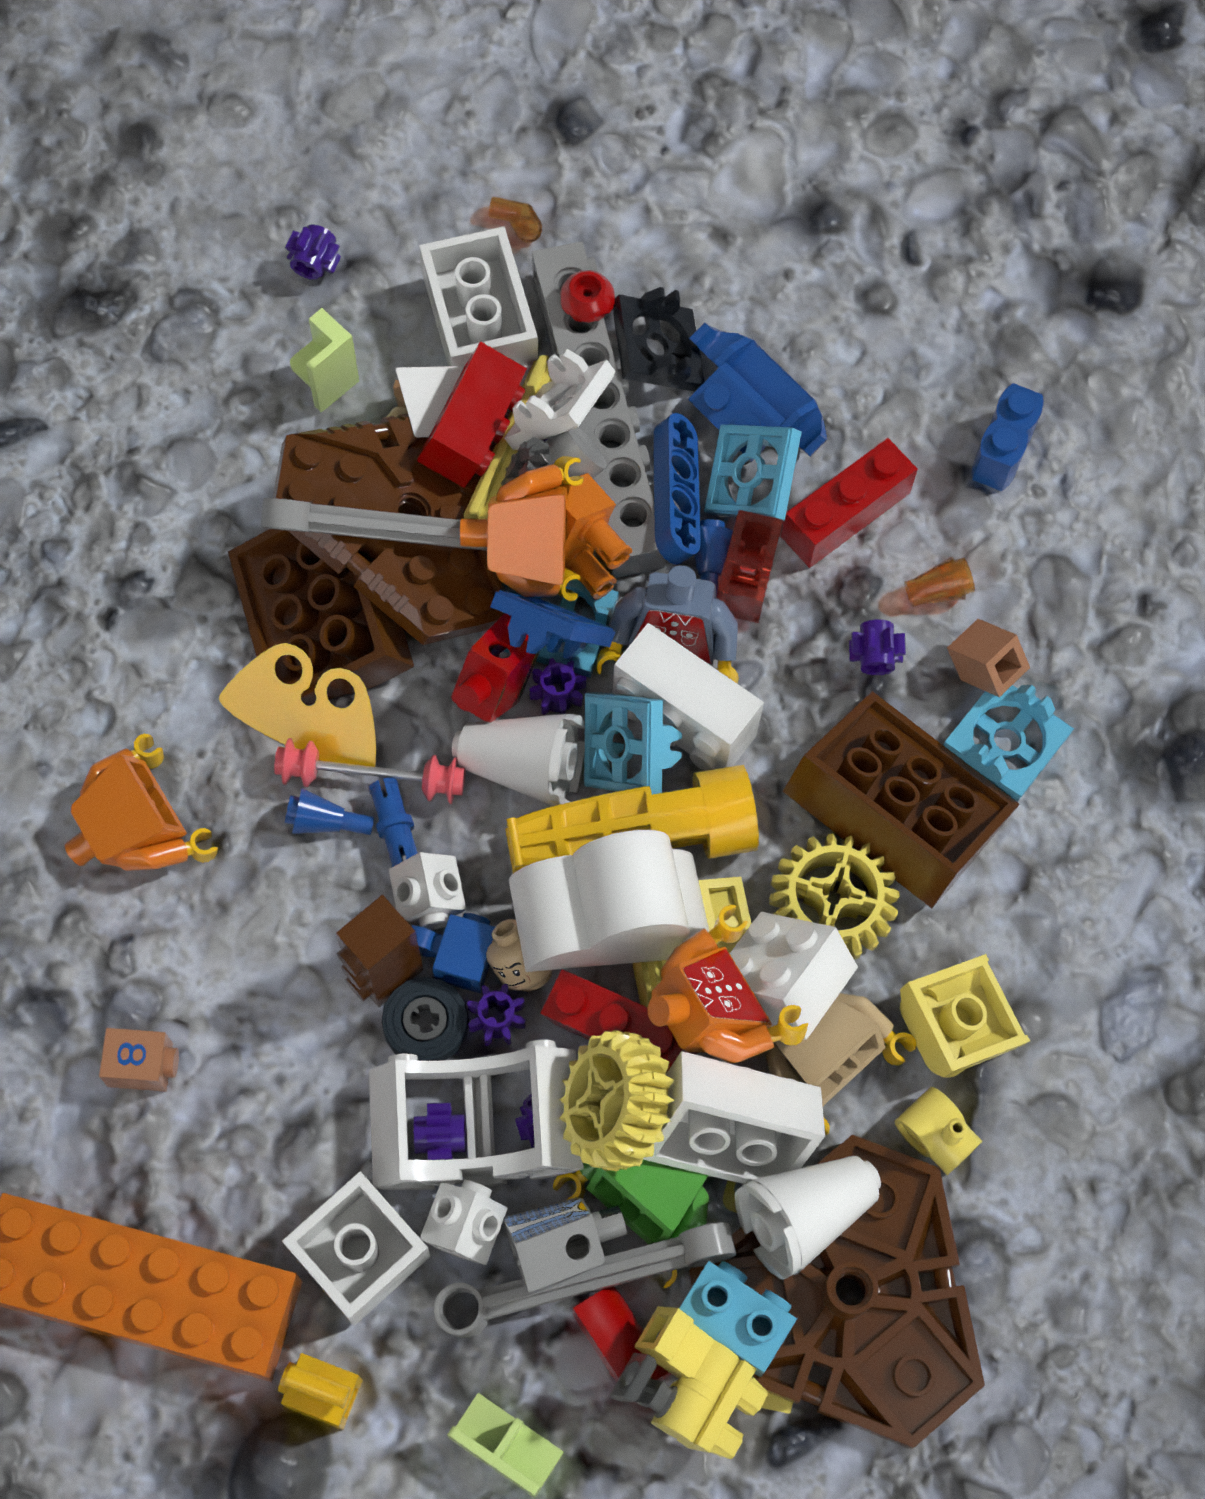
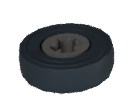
(442, 1002)

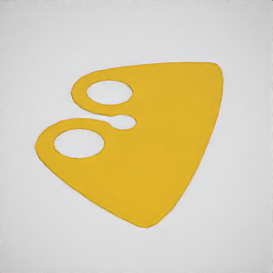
(279, 713)

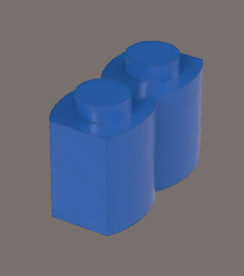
(1007, 437)

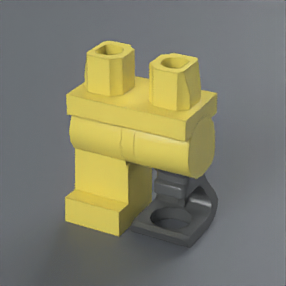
(707, 1388)

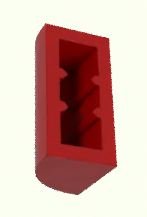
(612, 1330)

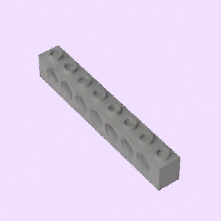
(618, 422)

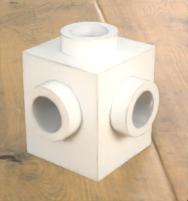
(427, 889)
(464, 1221)

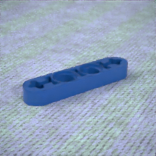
(676, 530)

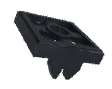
(637, 359)

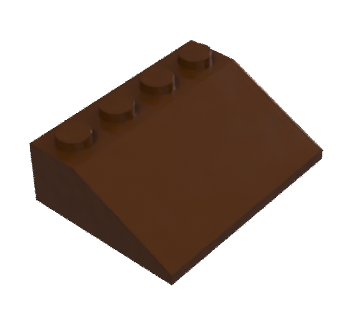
(306, 603)
(901, 795)

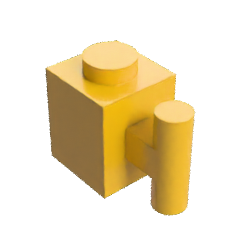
(319, 1390)

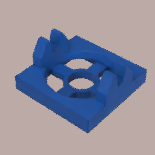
(549, 625)

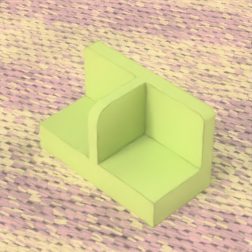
(327, 361)
(506, 1445)

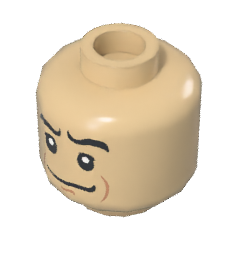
(507, 960)

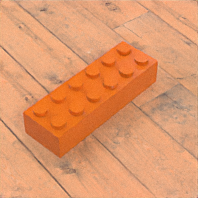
(144, 1288)

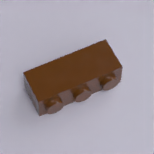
(378, 952)

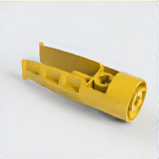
(712, 813)

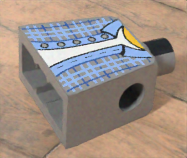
(560, 1240)

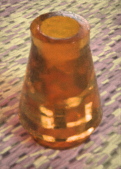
(942, 583)

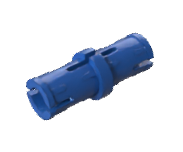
(393, 823)

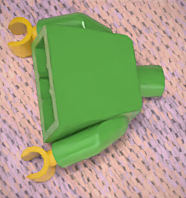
(653, 1198)

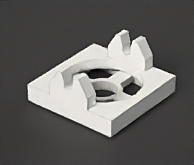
(574, 386)

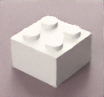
(794, 965)
(357, 1248)

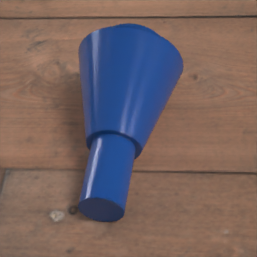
(713, 549)
(317, 815)

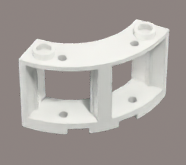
(389, 1123)

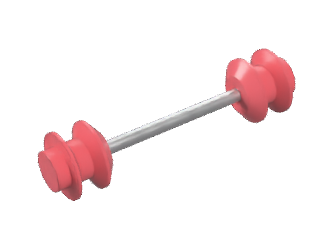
(306, 763)

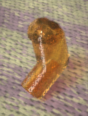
(520, 215)

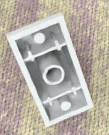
(607, 903)

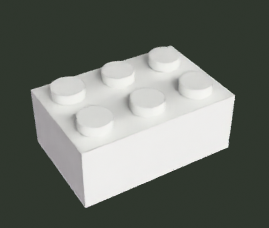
(478, 297)
(700, 702)
(737, 1121)

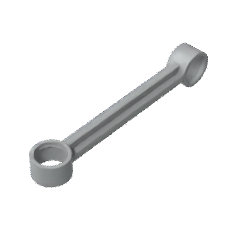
(363, 523)
(690, 1250)

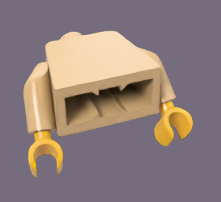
(839, 1047)

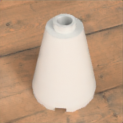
(526, 754)
(805, 1210)

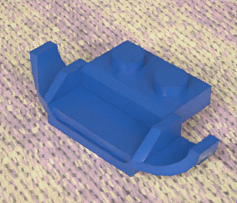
(753, 390)

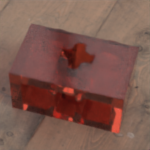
(749, 564)

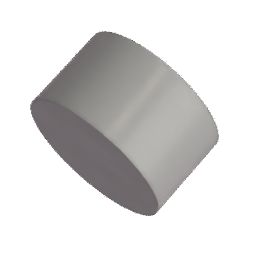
(577, 444)

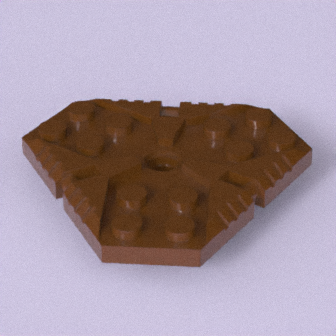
(422, 587)
(900, 1353)

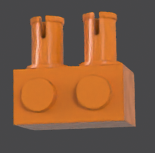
(588, 530)

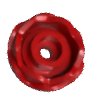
(587, 308)

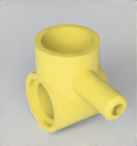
(937, 1130)

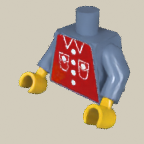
(682, 610)

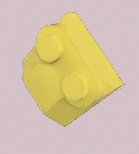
(960, 1017)

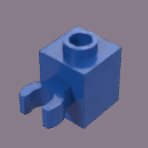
(459, 951)

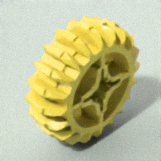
(852, 900)
(616, 1100)

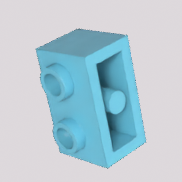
(738, 1315)

